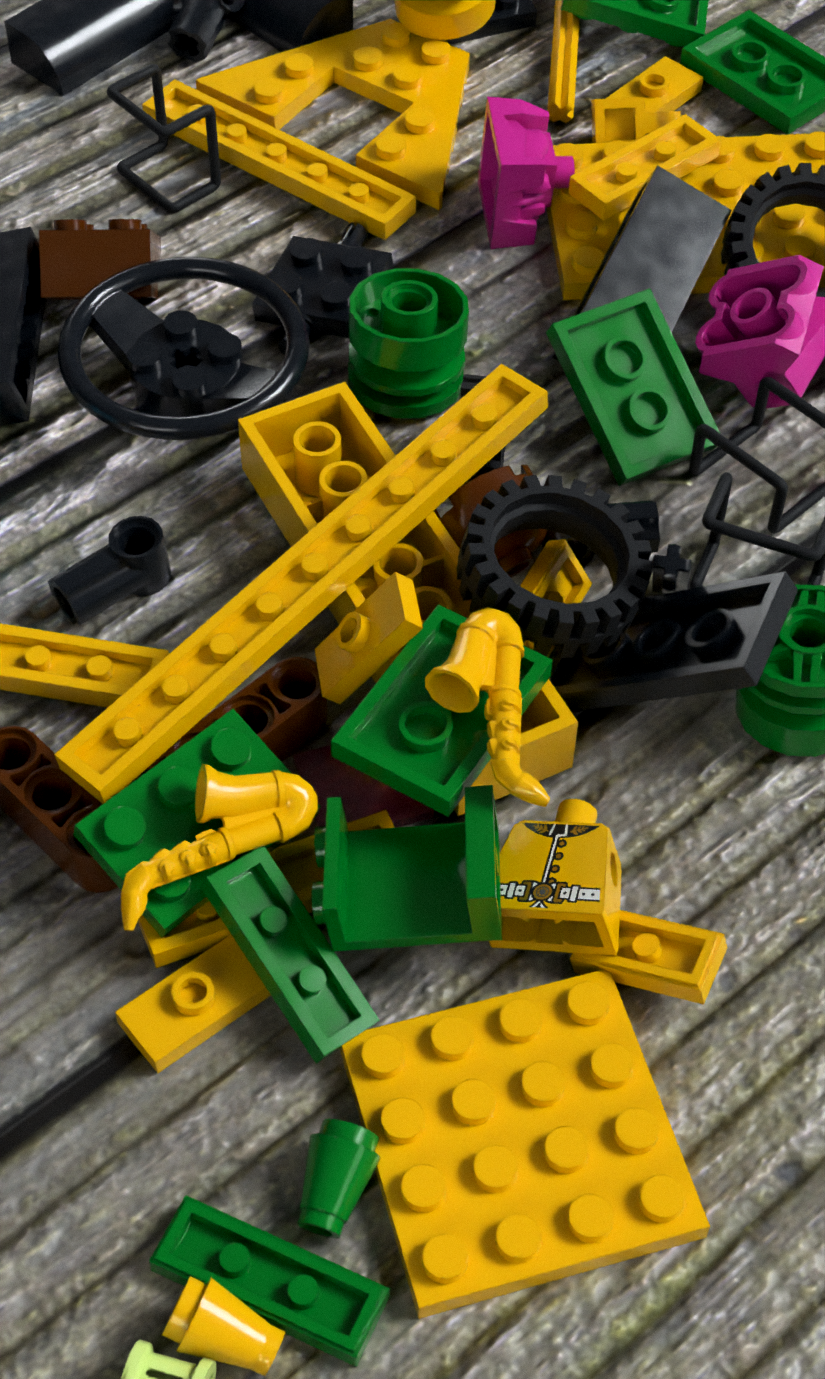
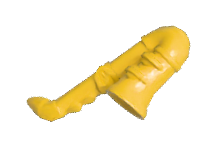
(489, 660)
(253, 813)

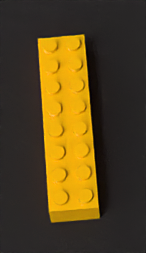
(309, 461)

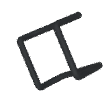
(163, 130)
(730, 446)
(714, 519)

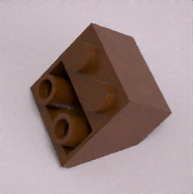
(80, 257)

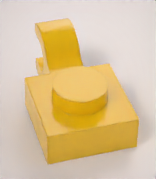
(625, 119)

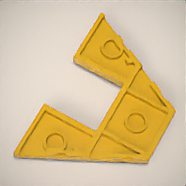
(383, 64)

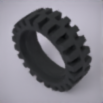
(769, 192)
(569, 513)

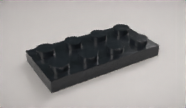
(682, 645)

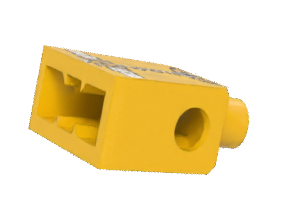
(561, 884)

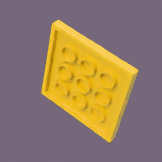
(520, 1142)

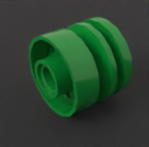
(407, 342)
(789, 700)

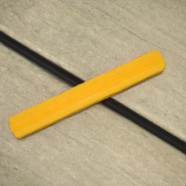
(563, 65)

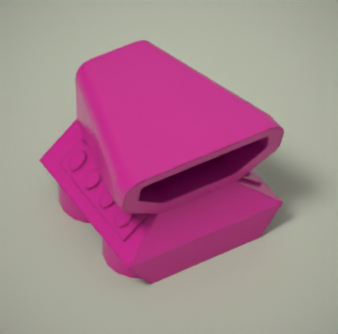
(765, 327)

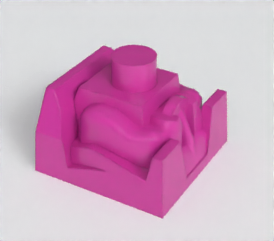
(517, 170)

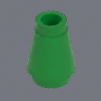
(335, 1175)

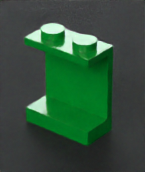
(410, 880)

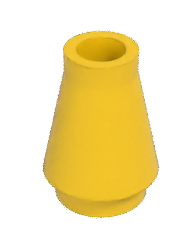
(221, 1328)

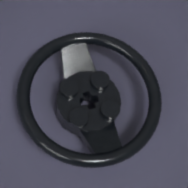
(181, 368)

